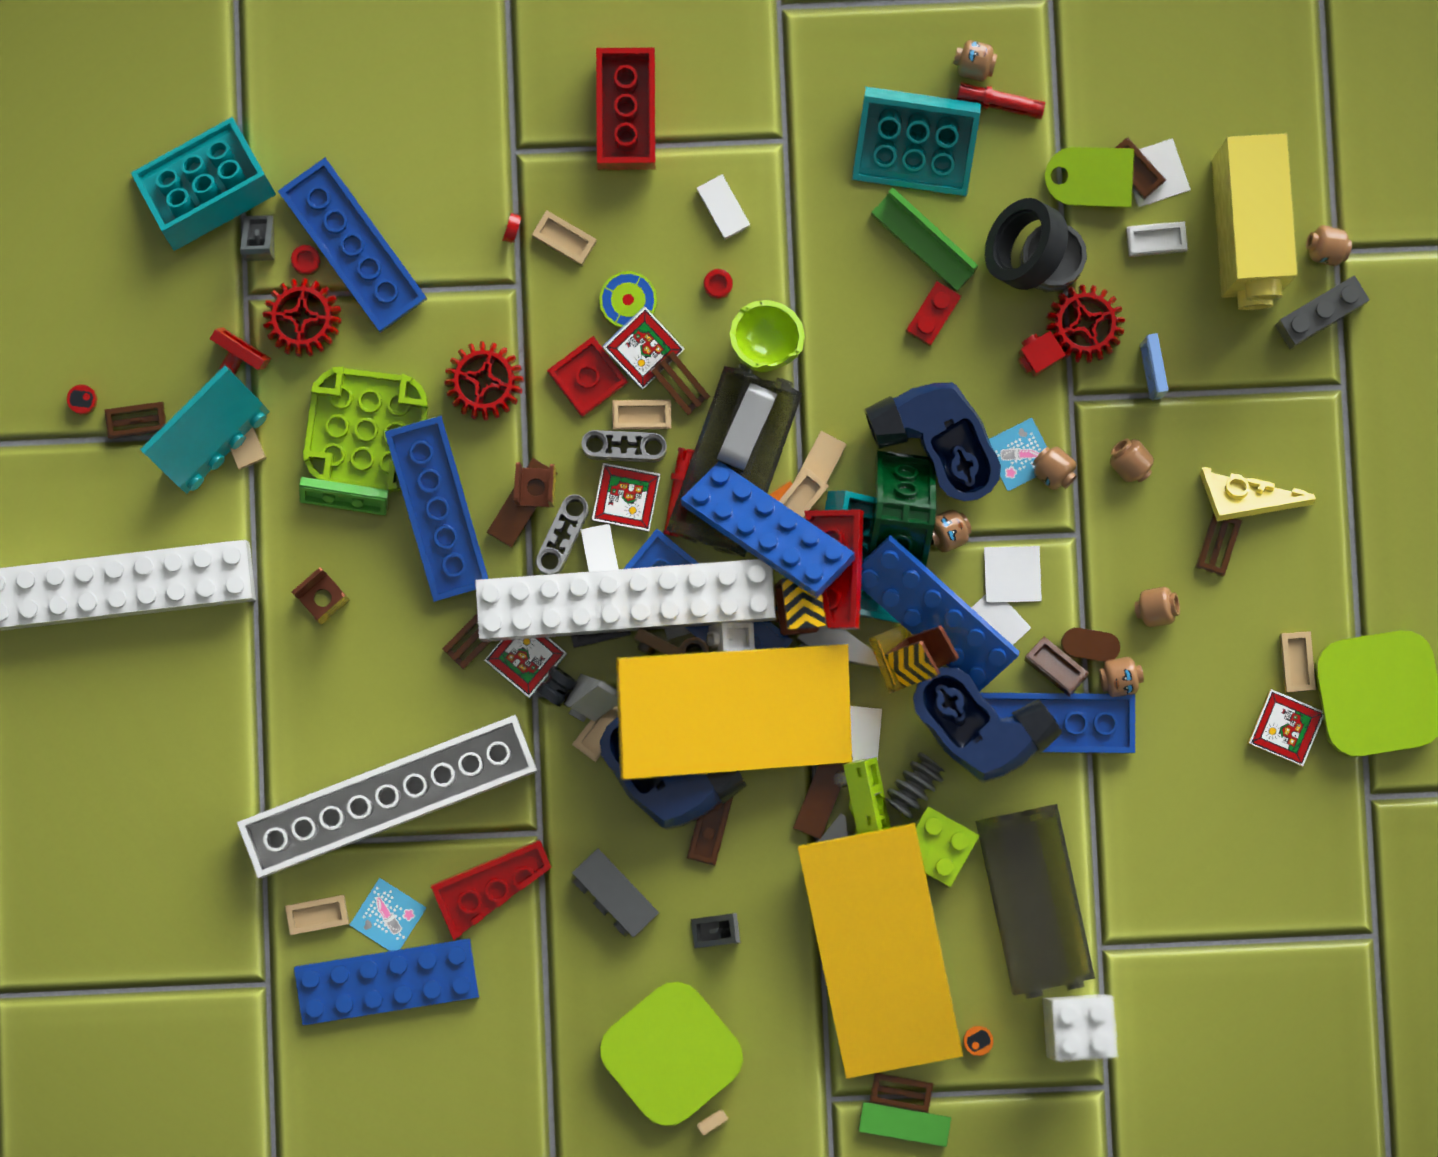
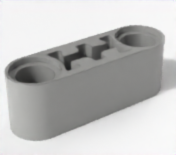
(747, 426)
(617, 437)
(559, 525)

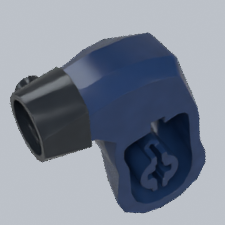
(947, 432)
(975, 732)
(674, 798)

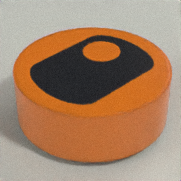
(978, 1040)

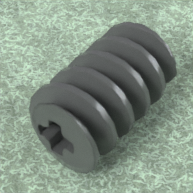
(915, 785)

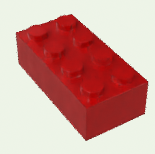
(625, 108)

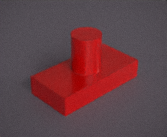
(238, 351)

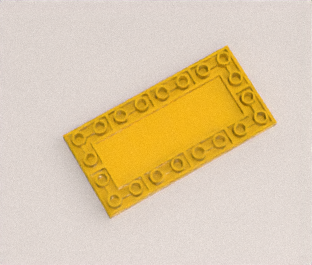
(733, 710)
(880, 951)

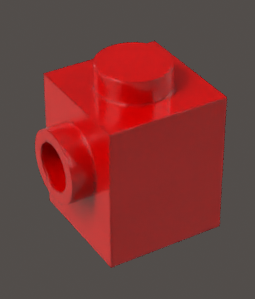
(1040, 353)

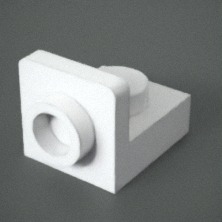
(731, 637)

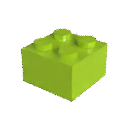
(943, 845)

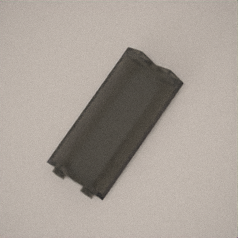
(761, 463)
(1035, 901)

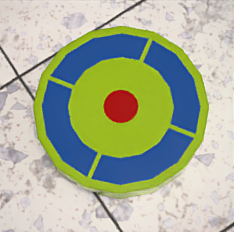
(625, 295)

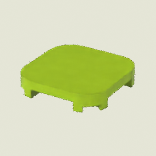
(350, 421)
(1378, 693)
(671, 1053)

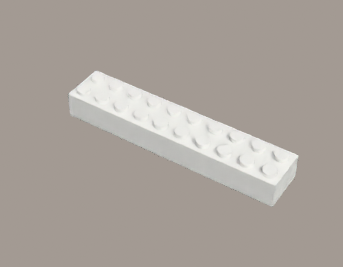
(126, 584)
(625, 600)
(387, 797)

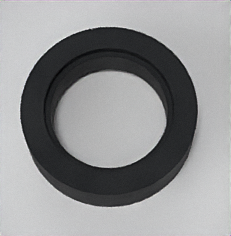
(1047, 254)

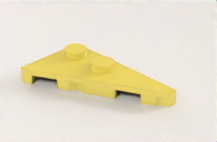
(1244, 497)

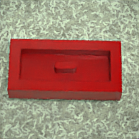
(933, 313)

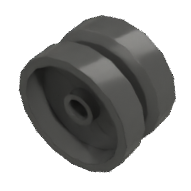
(1070, 266)

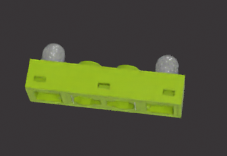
(865, 793)

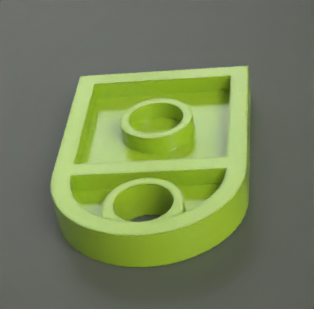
(1094, 177)

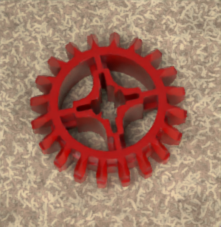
(1081, 311)
(289, 315)
(497, 385)

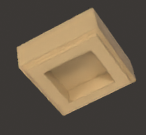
(712, 1121)

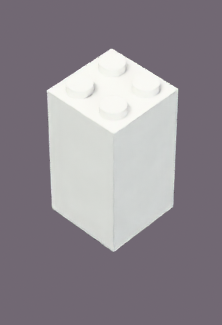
(1079, 1027)

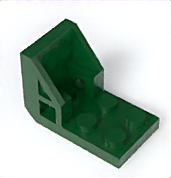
(904, 502)

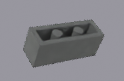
(1322, 312)
(614, 894)

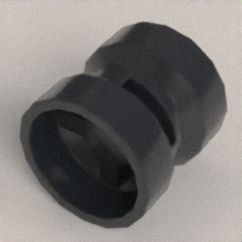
(556, 686)

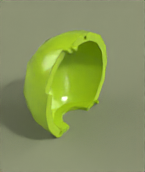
(766, 335)

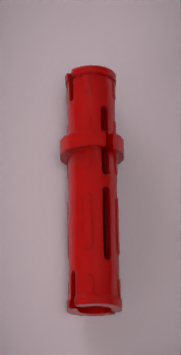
(1001, 100)
(683, 460)

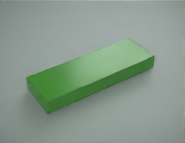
(343, 496)
(904, 1124)

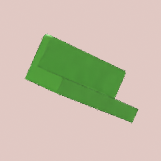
(924, 240)

